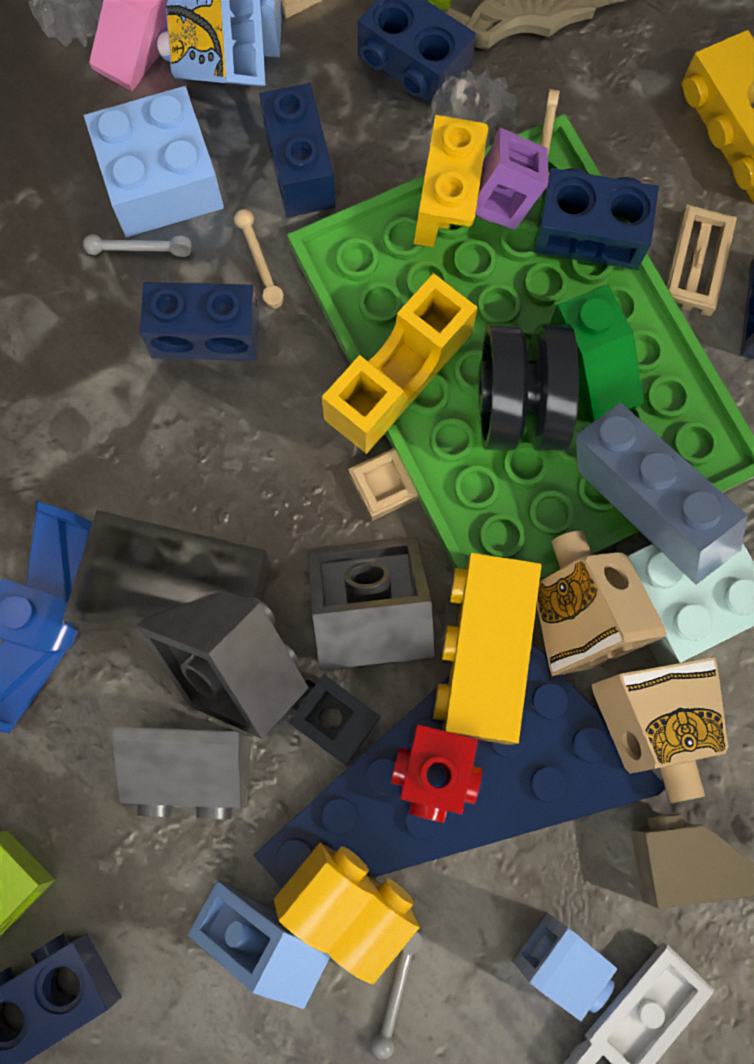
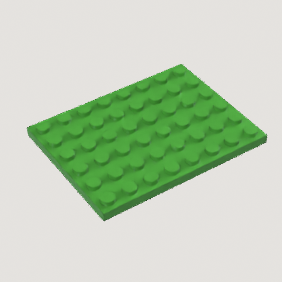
(522, 498)

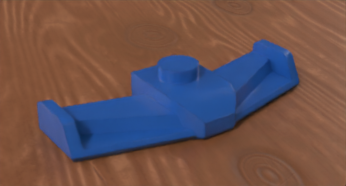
(34, 612)

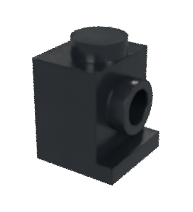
(356, 722)

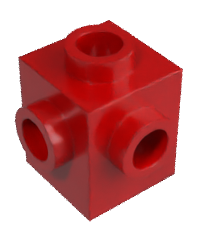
(454, 755)

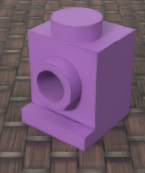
(511, 179)

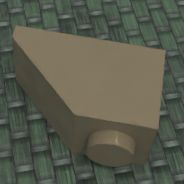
(688, 864)

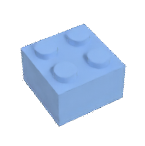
(154, 161)

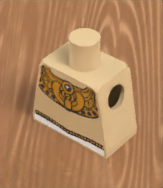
(593, 607)
(666, 721)

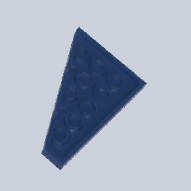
(552, 776)

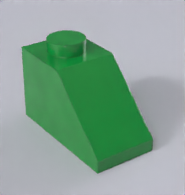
(605, 352)

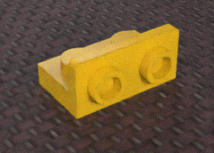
(451, 177)

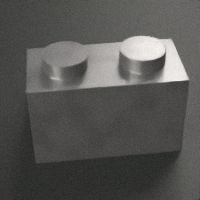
(370, 604)
(227, 659)
(182, 769)

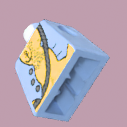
(214, 41)

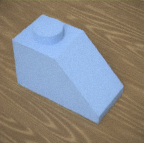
(257, 947)
(566, 968)

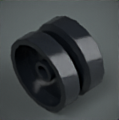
(528, 387)

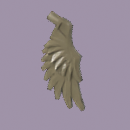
(504, 18)

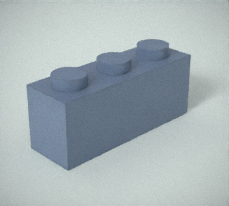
(660, 493)

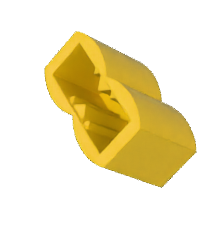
(347, 912)

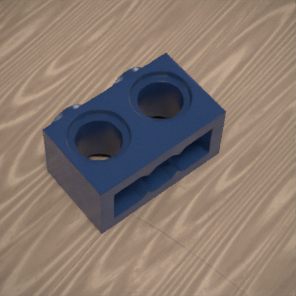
(404, 39)
(298, 150)
(595, 232)
(200, 321)
(46, 1010)

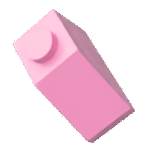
(128, 39)

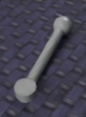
(178, 246)
(382, 1044)

